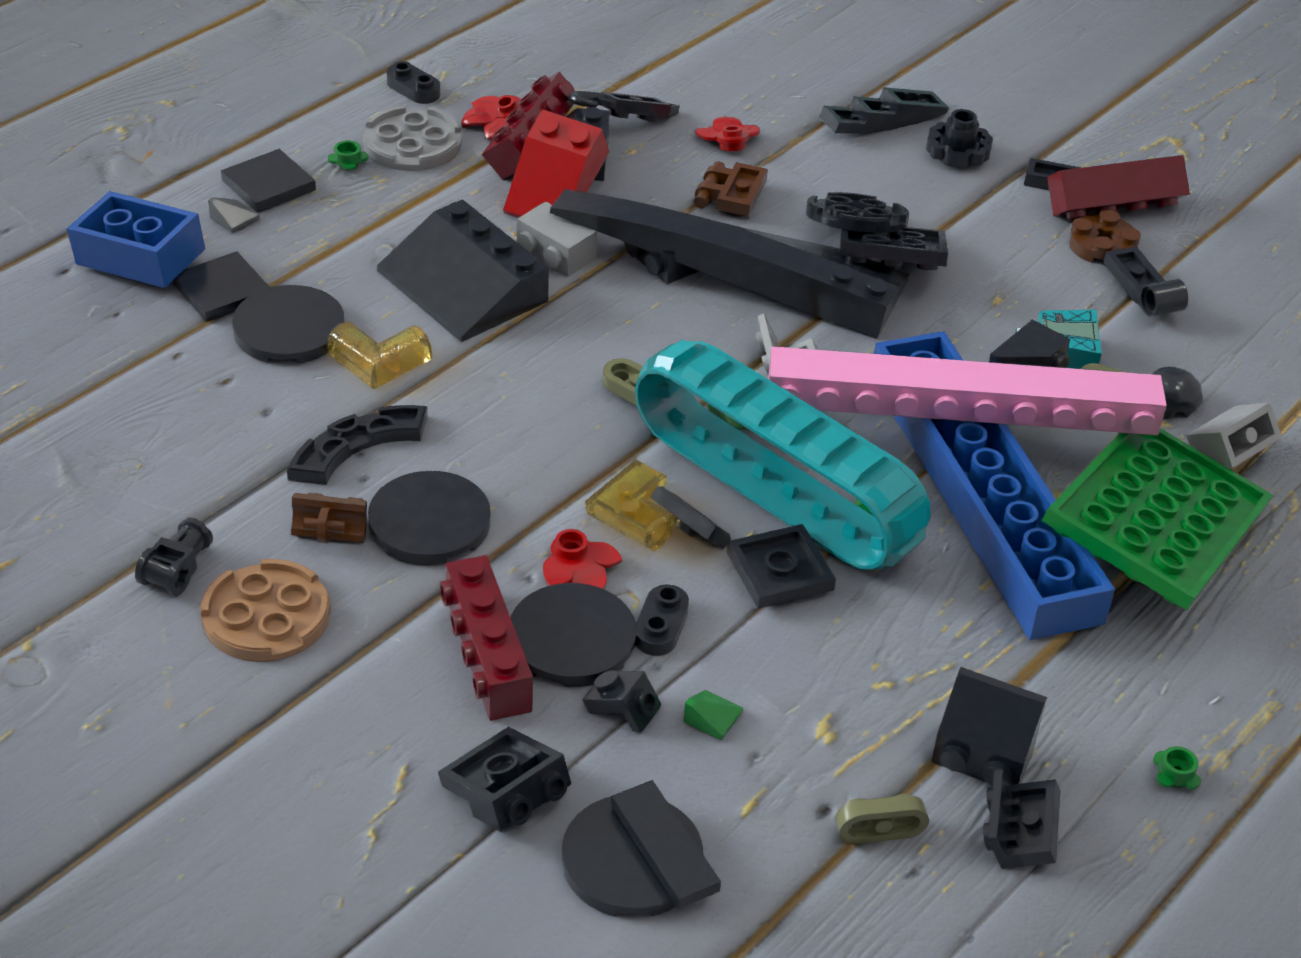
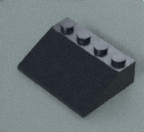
(466, 271)

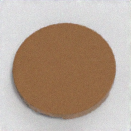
(265, 610)

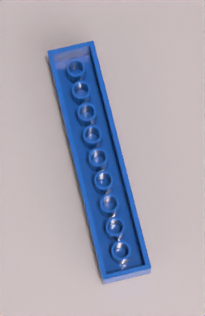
(1000, 506)

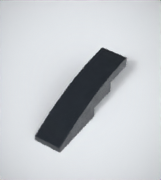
(890, 111)

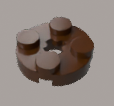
(1097, 234)

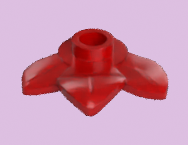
(490, 113)
(728, 133)
(579, 560)

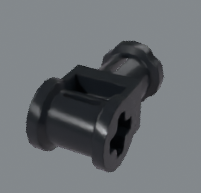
(174, 561)

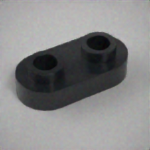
(413, 83)
(661, 620)

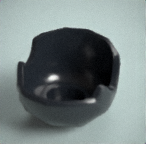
(1181, 391)

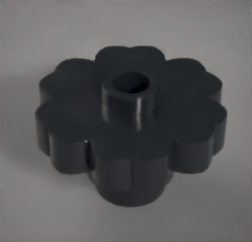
(960, 140)

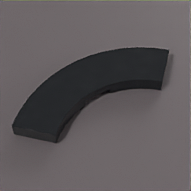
(352, 434)

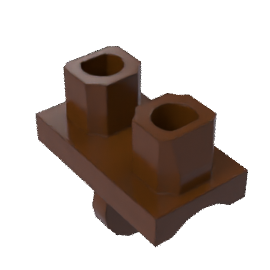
(329, 517)

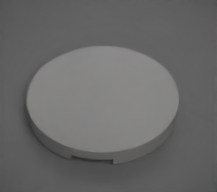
(412, 138)

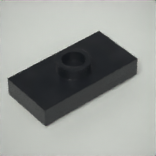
(690, 519)

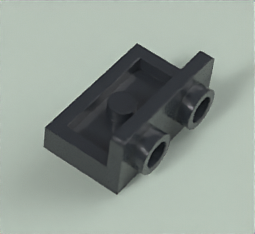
(1022, 821)

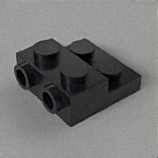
(507, 778)

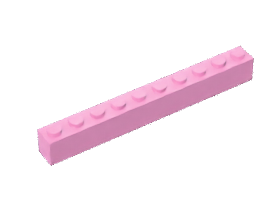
(971, 390)

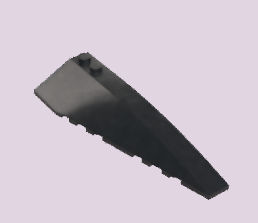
(772, 265)

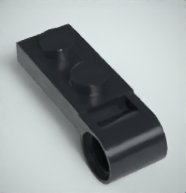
(1144, 282)

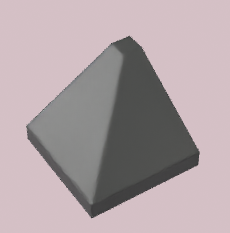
(231, 213)

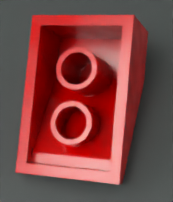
(554, 158)

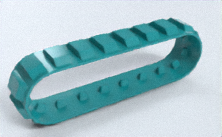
(800, 430)

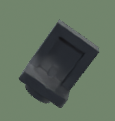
(624, 693)

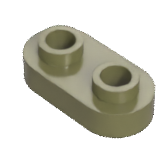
(621, 378)
(881, 819)

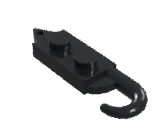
(624, 104)

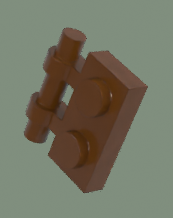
(739, 191)

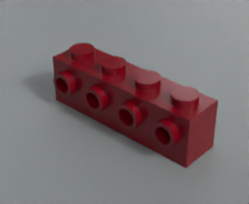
(508, 141)
(1118, 185)
(487, 637)

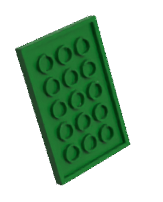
(1159, 512)

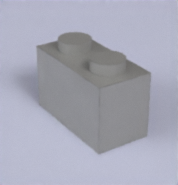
(556, 240)
(1237, 434)

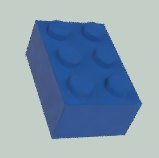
(136, 239)

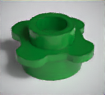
(347, 155)
(1177, 768)

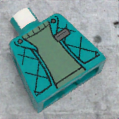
(1082, 330)

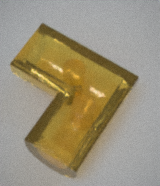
(381, 361)
(627, 506)

